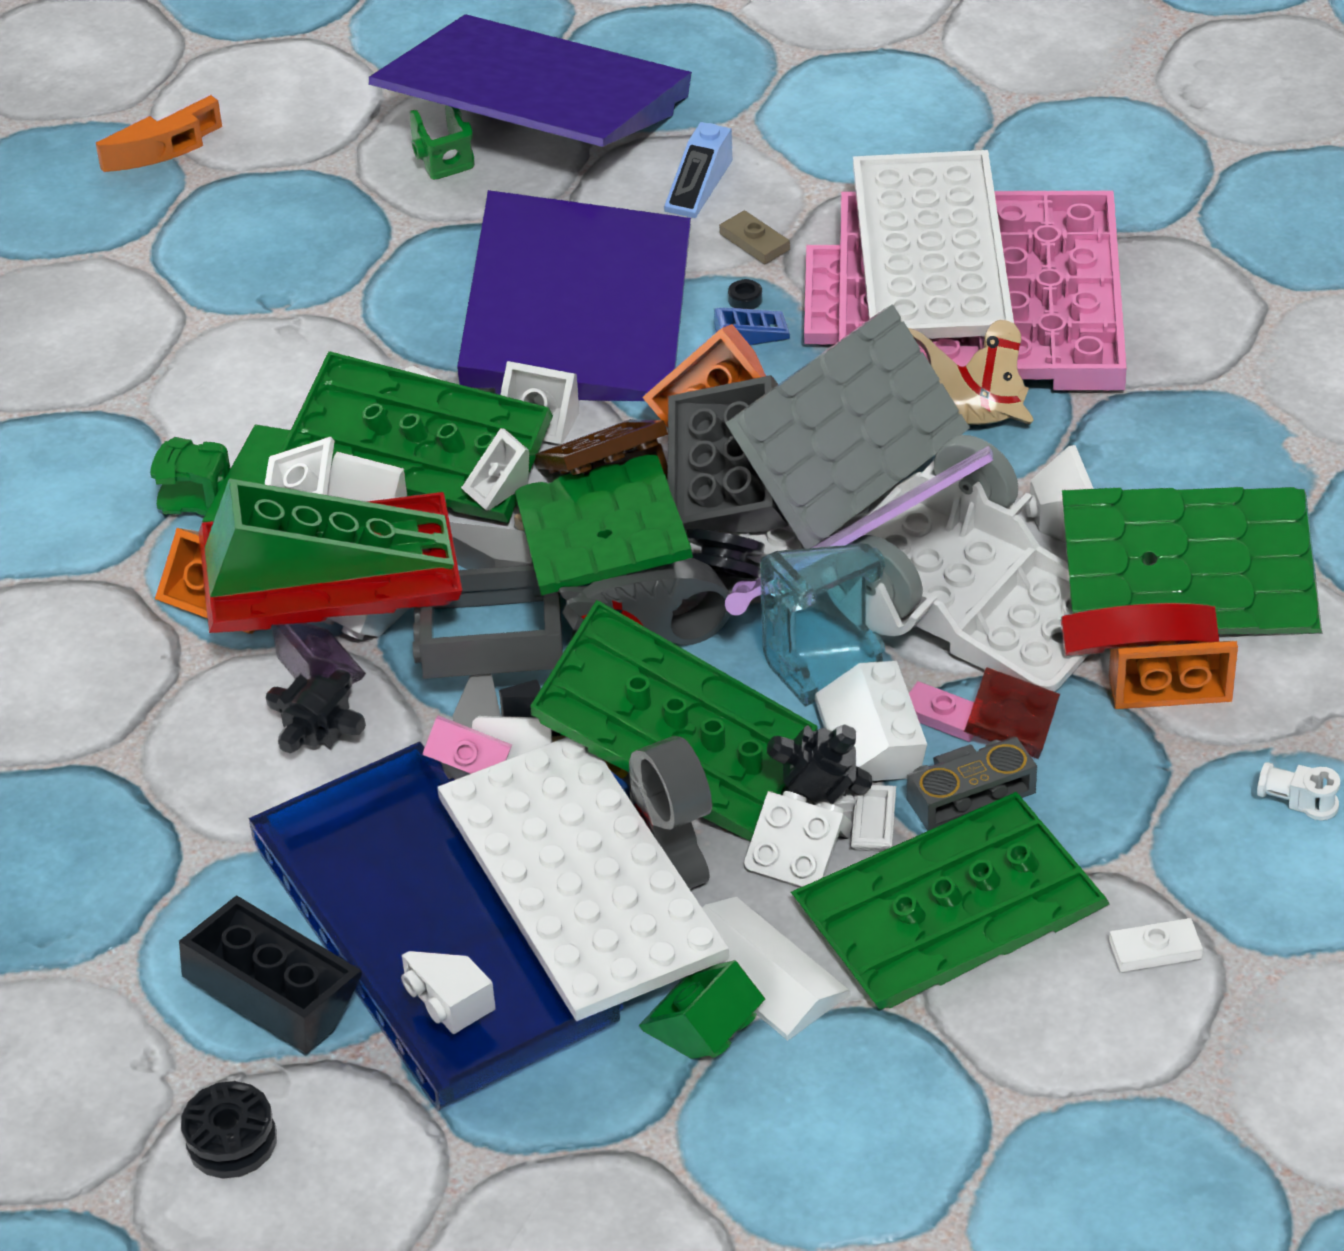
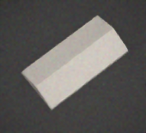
(791, 982)

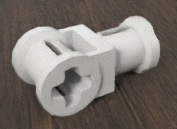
(1302, 789)

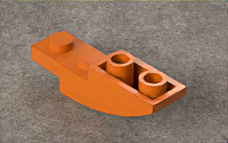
(158, 141)

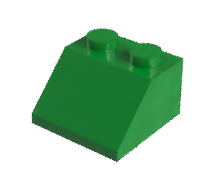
(705, 1011)

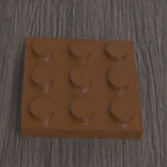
(604, 445)

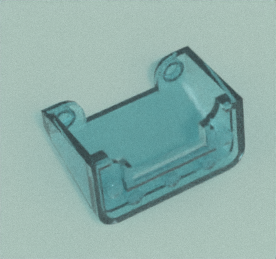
(818, 614)

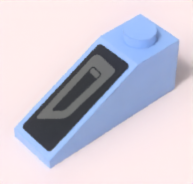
(700, 169)

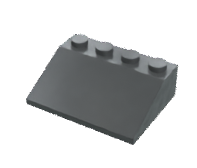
(708, 469)

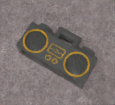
(969, 780)

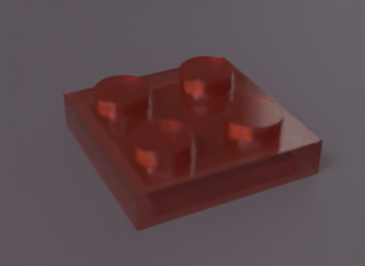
(1010, 709)

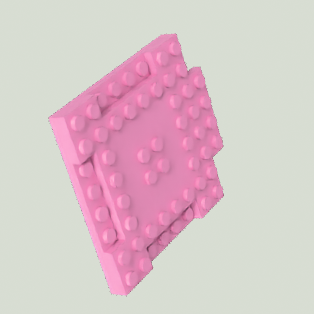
(1059, 279)

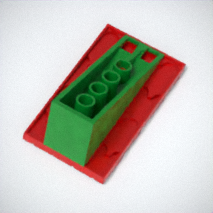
(319, 556)

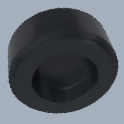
(745, 294)

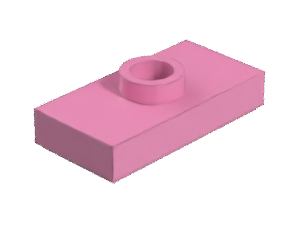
(941, 710)
(464, 746)

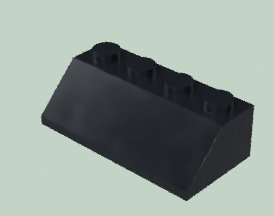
(269, 973)

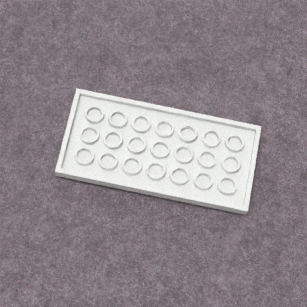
(932, 241)
(582, 876)

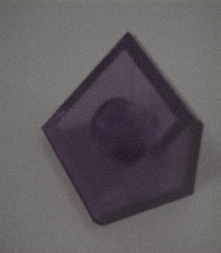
(312, 651)

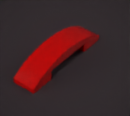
(1138, 626)

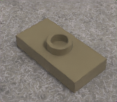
(754, 237)

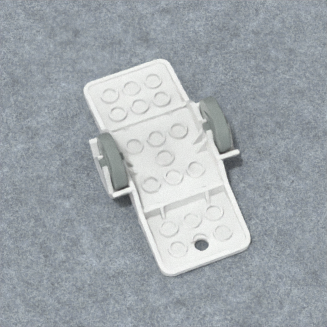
(965, 570)

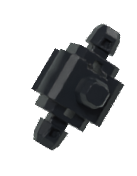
(315, 711)
(820, 763)

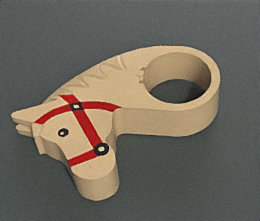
(989, 384)

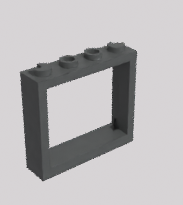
(493, 651)

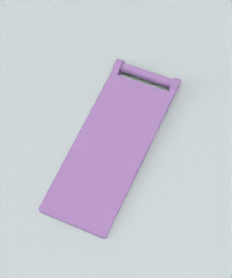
(746, 590)

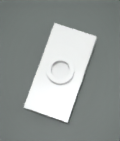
(1155, 945)

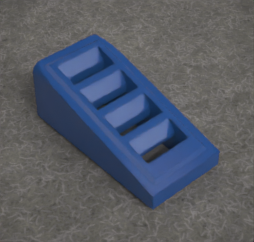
(753, 324)

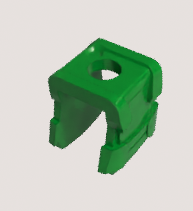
(433, 150)
(188, 475)

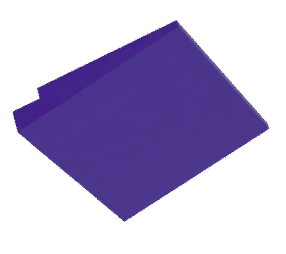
(536, 81)
(575, 295)

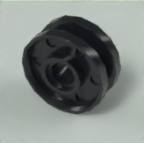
(726, 552)
(228, 1129)

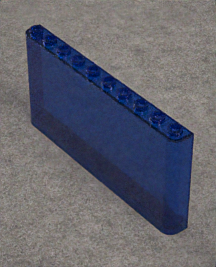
(391, 874)

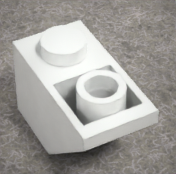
(449, 986)

